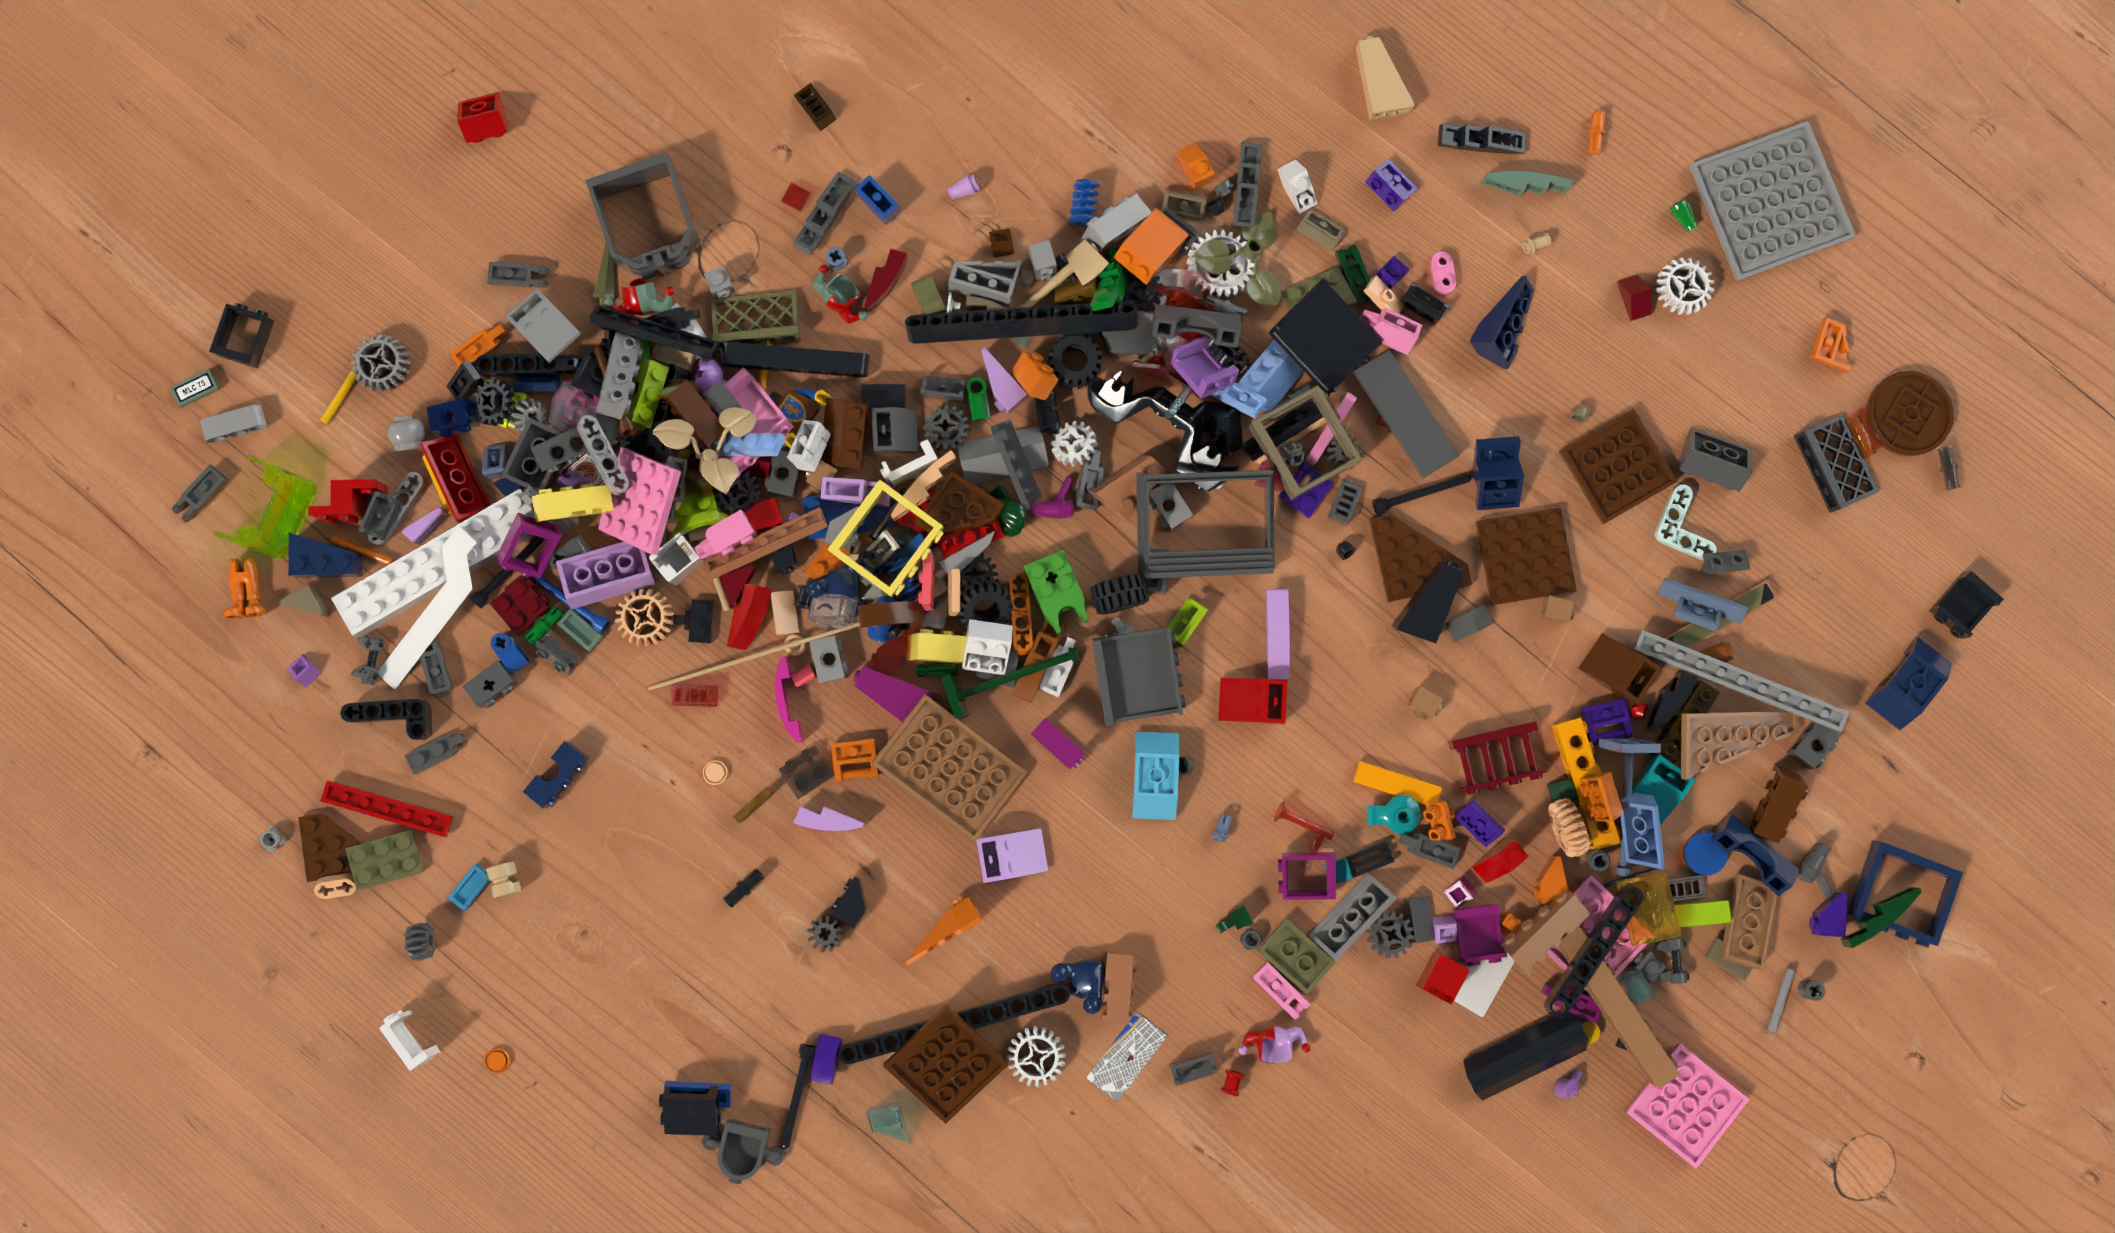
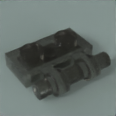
(809, 778)

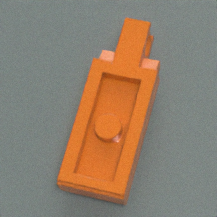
(480, 344)

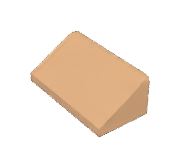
(784, 613)

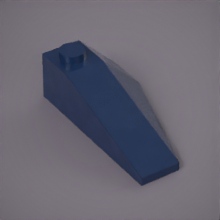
(1498, 331)

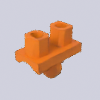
(1440, 819)

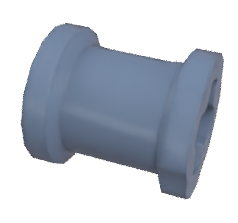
(833, 253)

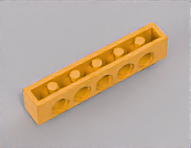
(1569, 755)

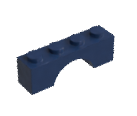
(1774, 869)

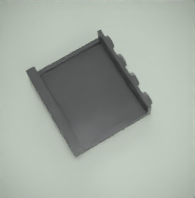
(1138, 675)

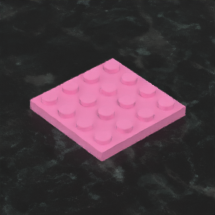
(644, 507)
(1596, 900)
(1690, 1109)

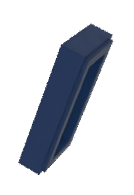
(536, 383)

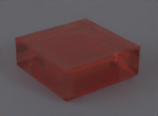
(795, 197)

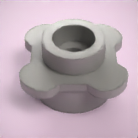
(270, 846)

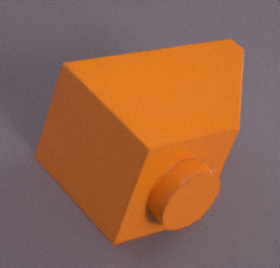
(1196, 166)
(1550, 881)

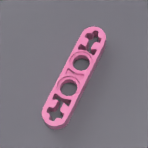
(1327, 434)

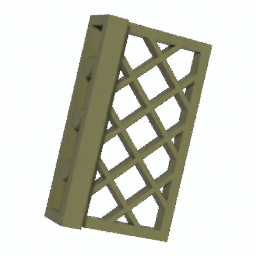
(776, 335)

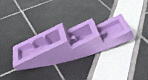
(1277, 634)

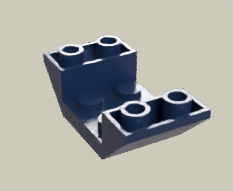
(1911, 685)

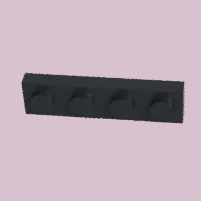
(1285, 429)

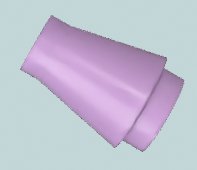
(966, 186)

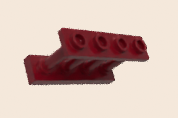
(1504, 737)

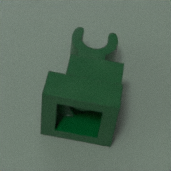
(1239, 918)

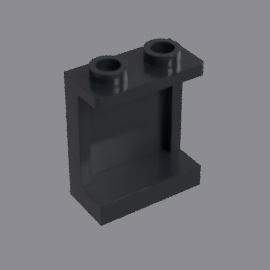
(1965, 604)
(690, 1112)

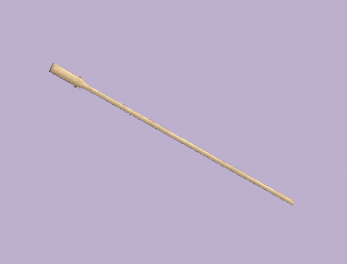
(752, 656)

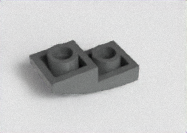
(936, 618)

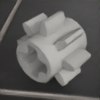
(1292, 453)

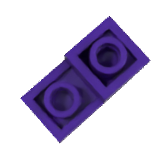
(825, 1059)

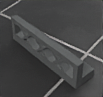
(1016, 463)

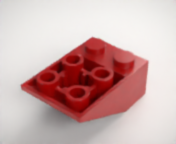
(1253, 700)

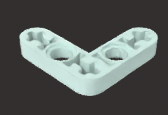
(1676, 532)

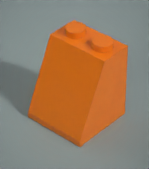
(1151, 246)

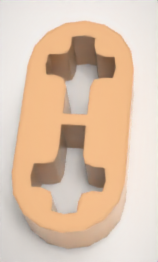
(335, 886)

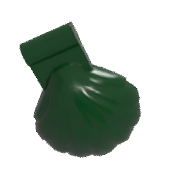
(1012, 516)

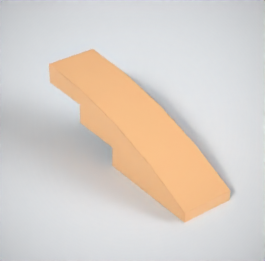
(918, 492)

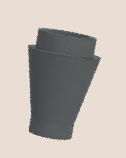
(1597, 860)

